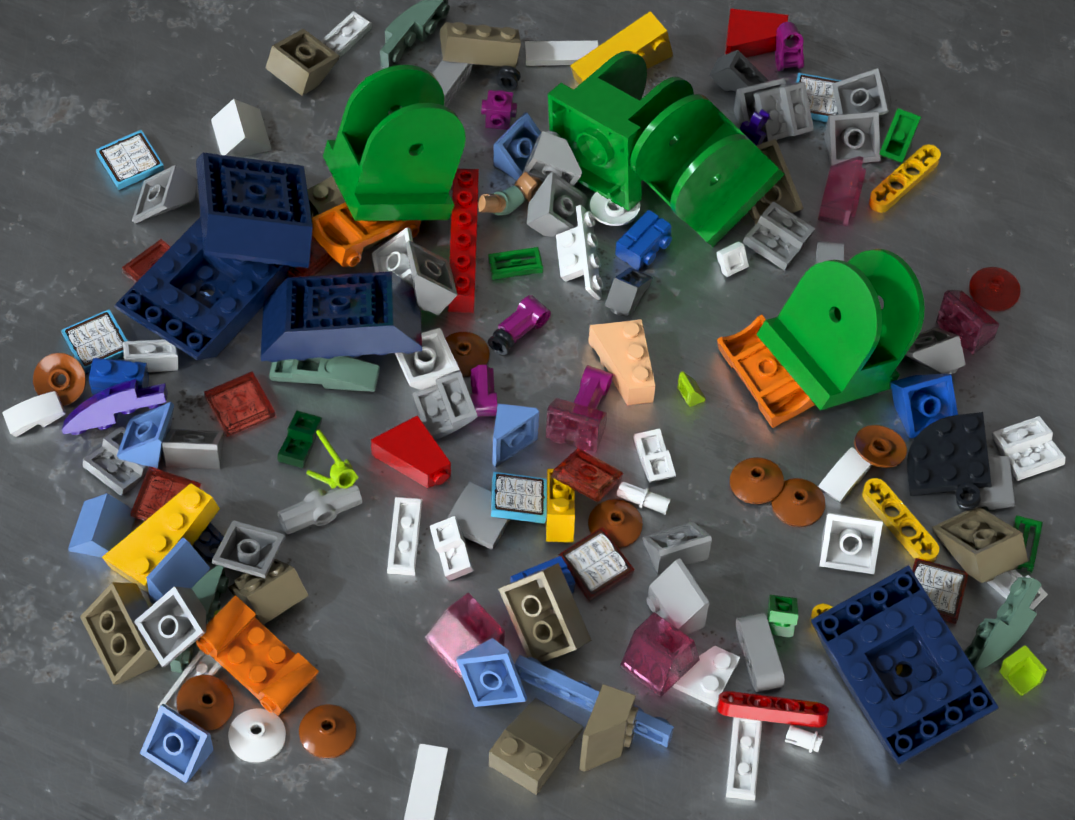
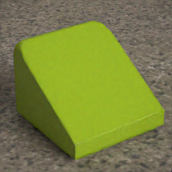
(690, 390)

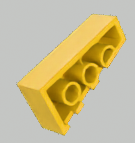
(644, 37)
(148, 544)

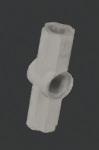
(319, 508)

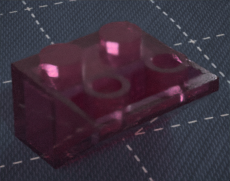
(842, 191)
(967, 320)
(575, 424)
(462, 629)
(659, 654)

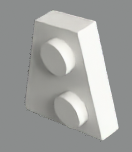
(709, 675)

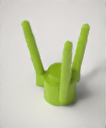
(340, 472)

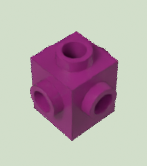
(499, 109)

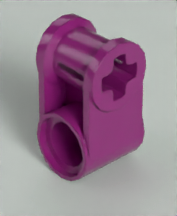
(789, 51)

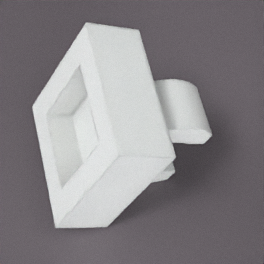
(732, 259)

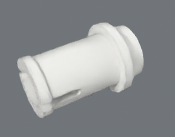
(804, 738)

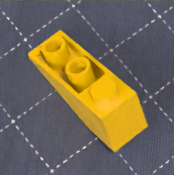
(560, 511)

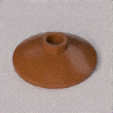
(476, 353)
(47, 373)
(880, 446)
(756, 489)
(799, 512)
(621, 532)
(192, 707)
(327, 742)

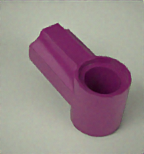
(529, 314)
(593, 386)
(483, 392)

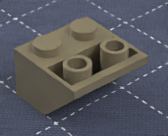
(270, 594)

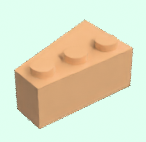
(626, 356)

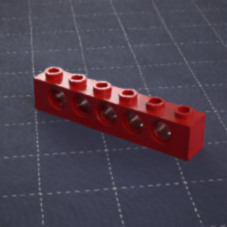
(464, 239)

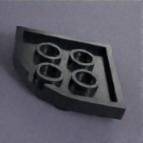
(949, 455)

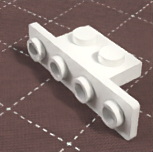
(578, 253)

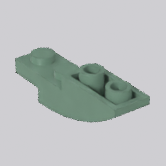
(413, 23)
(332, 373)
(208, 592)
(1013, 618)

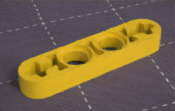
(902, 176)
(904, 519)

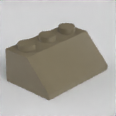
(480, 44)
(545, 614)
(115, 634)
(608, 728)

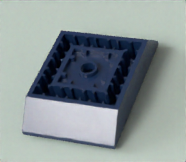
(254, 210)
(171, 303)
(340, 317)
(894, 627)

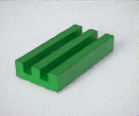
(517, 266)
(1038, 526)

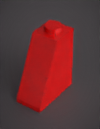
(753, 32)
(413, 453)

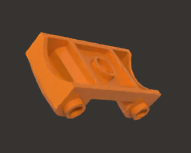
(346, 238)
(764, 376)
(256, 656)

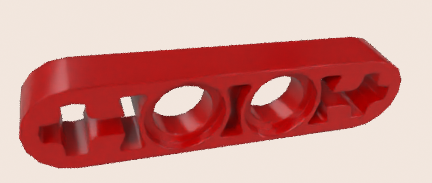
(772, 709)

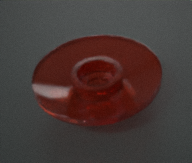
(992, 296)

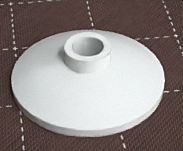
(610, 213)
(259, 746)

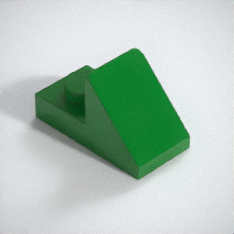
(900, 136)
(782, 615)

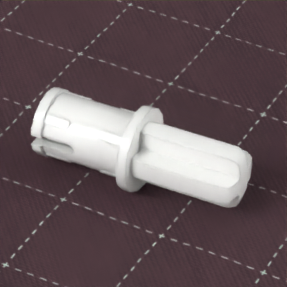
(644, 497)

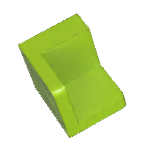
(1023, 670)

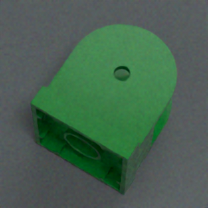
(607, 118)
(398, 160)
(703, 166)
(837, 334)

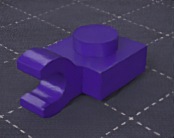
(753, 128)

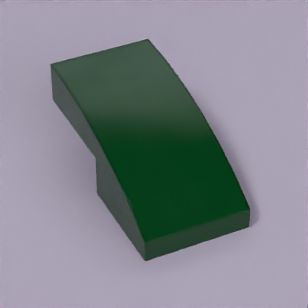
(299, 439)

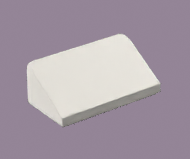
(158, 354)

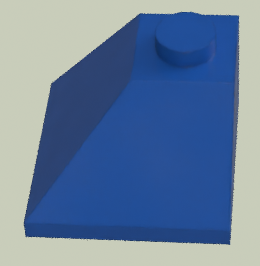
(923, 400)

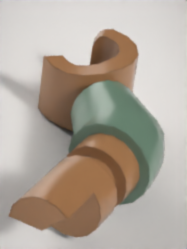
(508, 200)

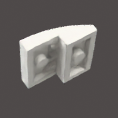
(1029, 448)

